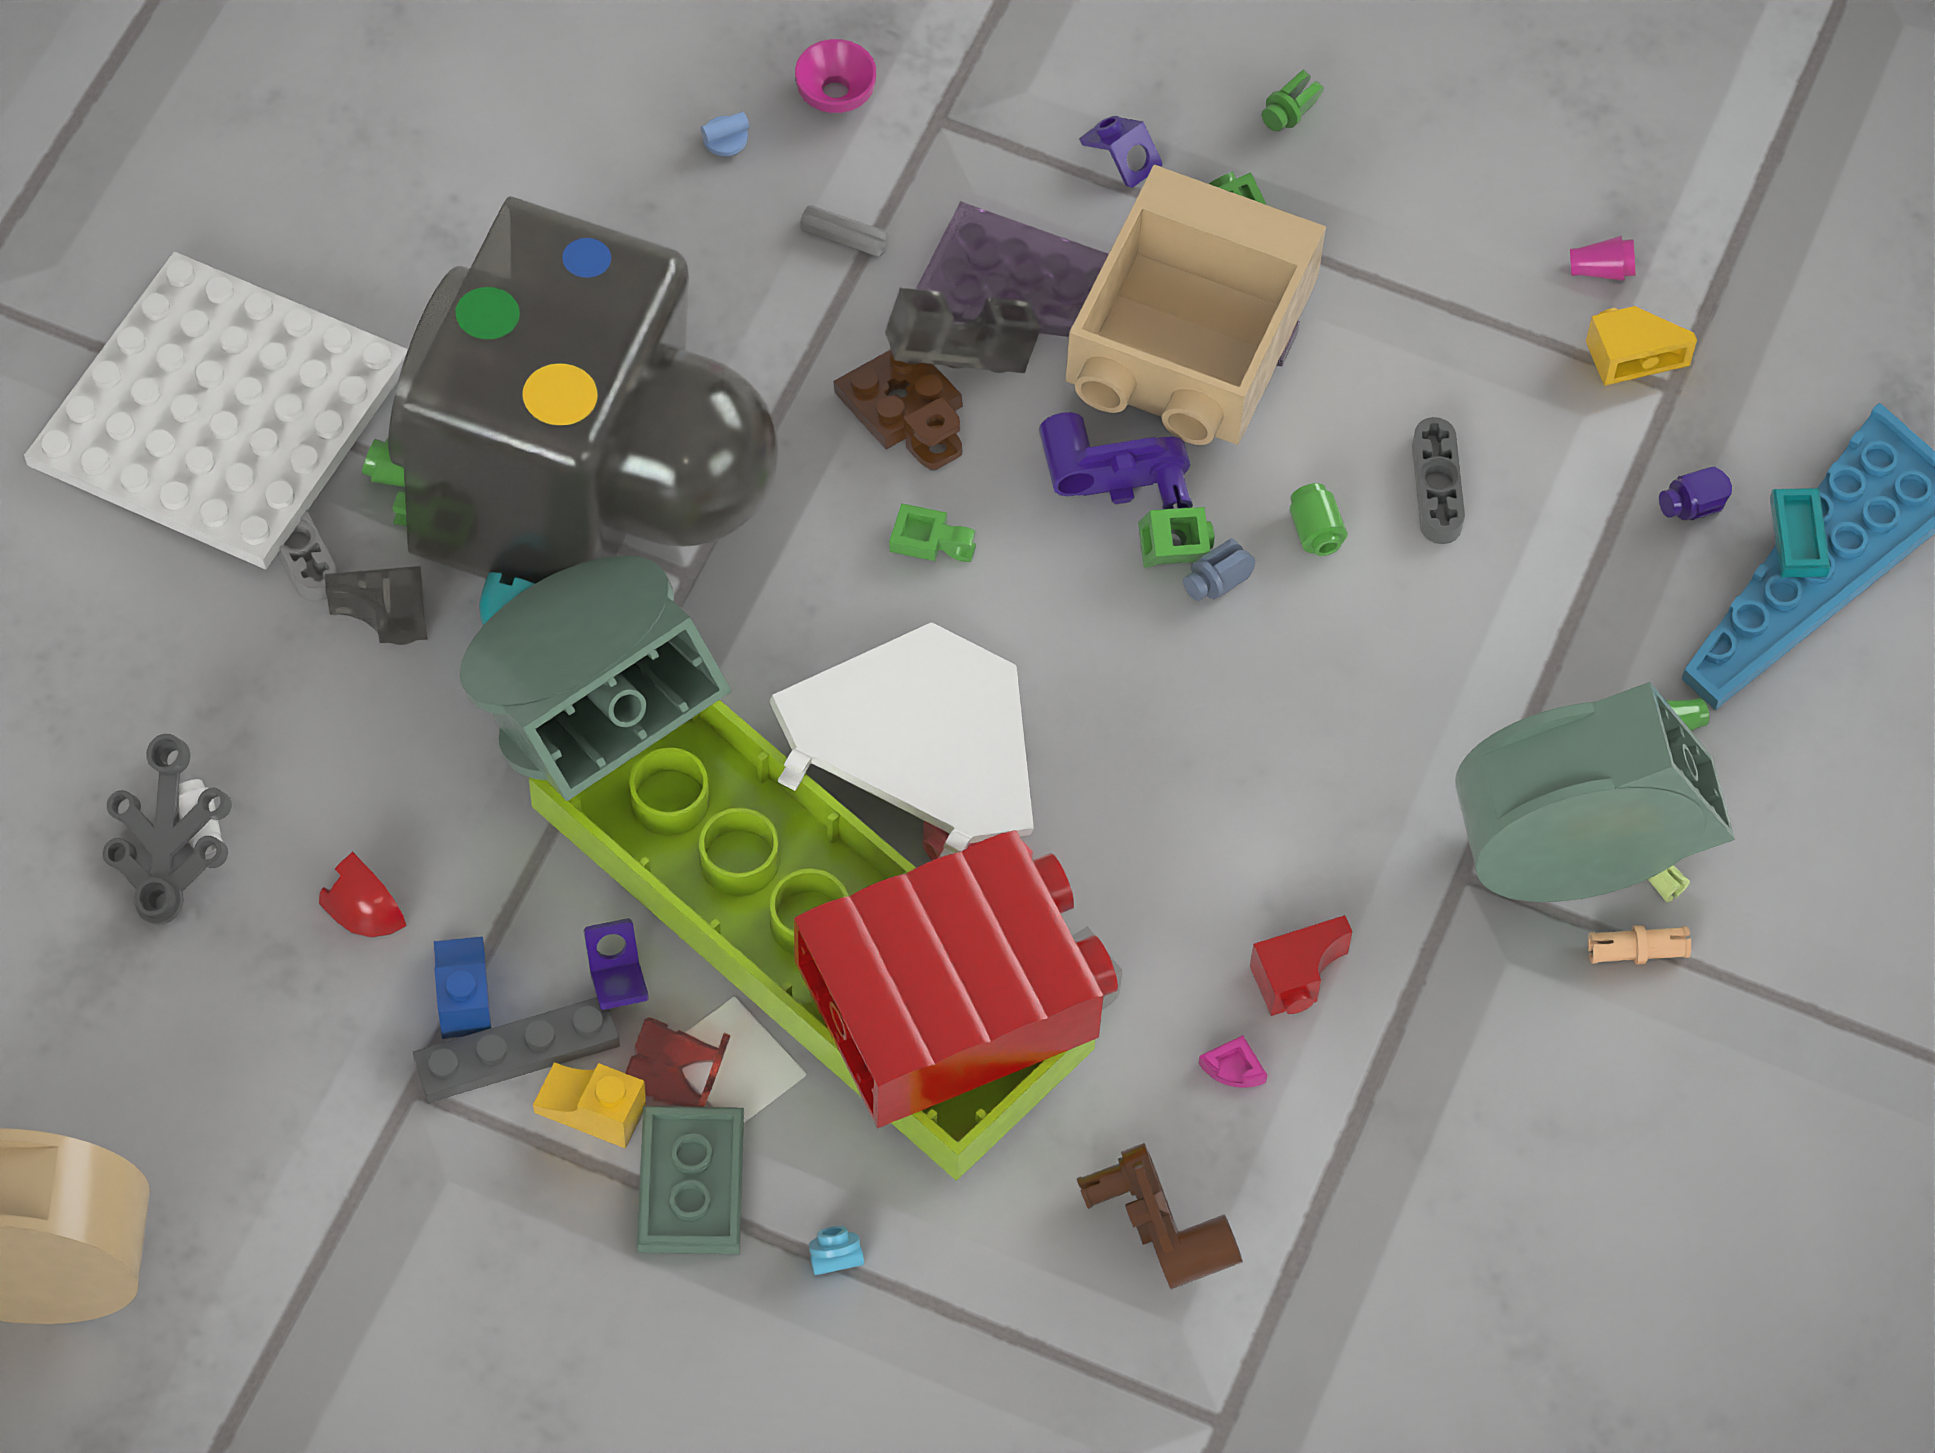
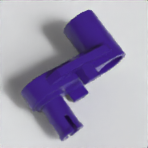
(1113, 467)

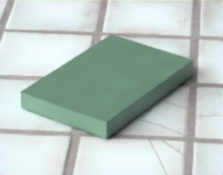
(690, 1180)

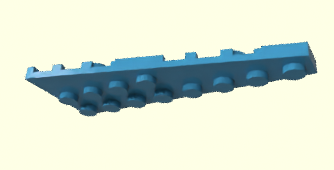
(1874, 515)

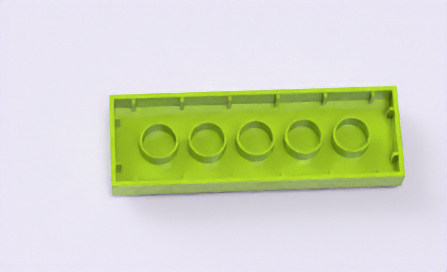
(730, 864)

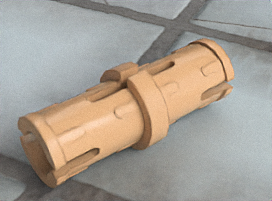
(1639, 944)

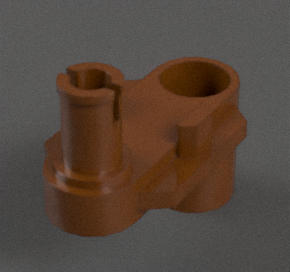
(1183, 1253)

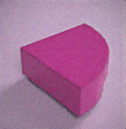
(1234, 1064)

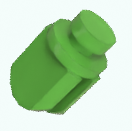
(1286, 107)

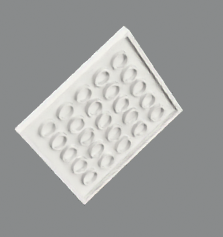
(218, 409)

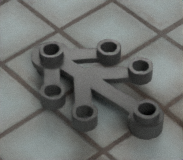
(167, 836)

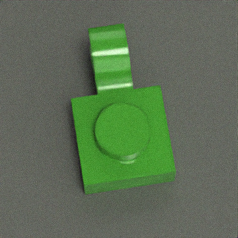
(925, 531)

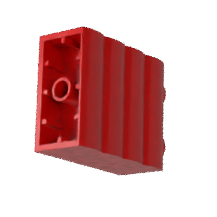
(952, 975)

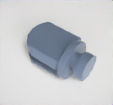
(1219, 571)

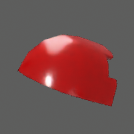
(361, 901)

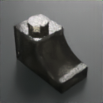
(383, 598)

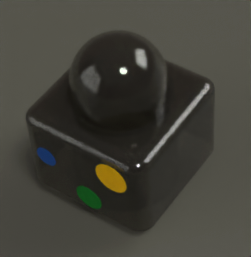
(563, 408)

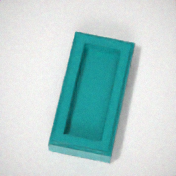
(1800, 532)

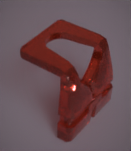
(664, 1054)

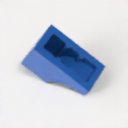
(461, 987)

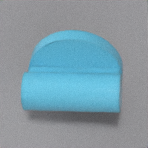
(835, 1250)

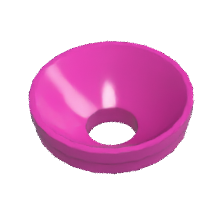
(835, 63)

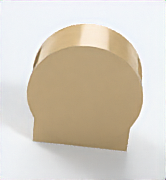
(67, 1228)

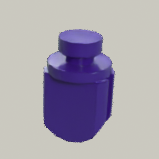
(1696, 494)

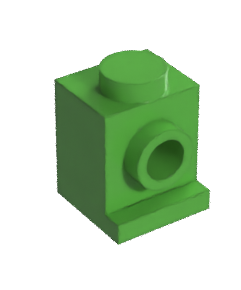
(1186, 523)

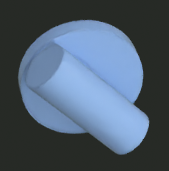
(726, 134)

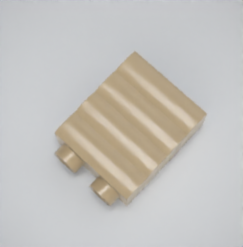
(1193, 307)

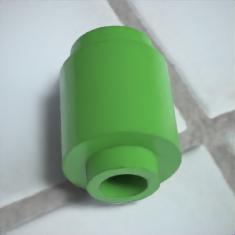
(1317, 519)

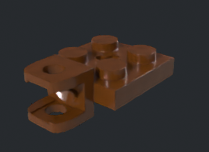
(921, 417)

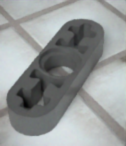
(1428, 496)

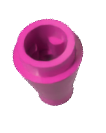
(1604, 259)

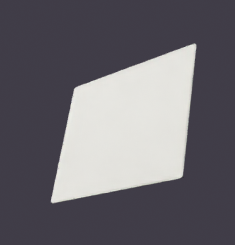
(753, 1066)

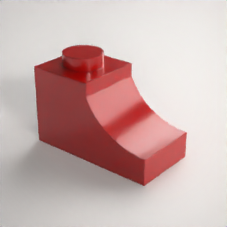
(1291, 964)

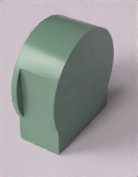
(589, 670)
(1589, 799)

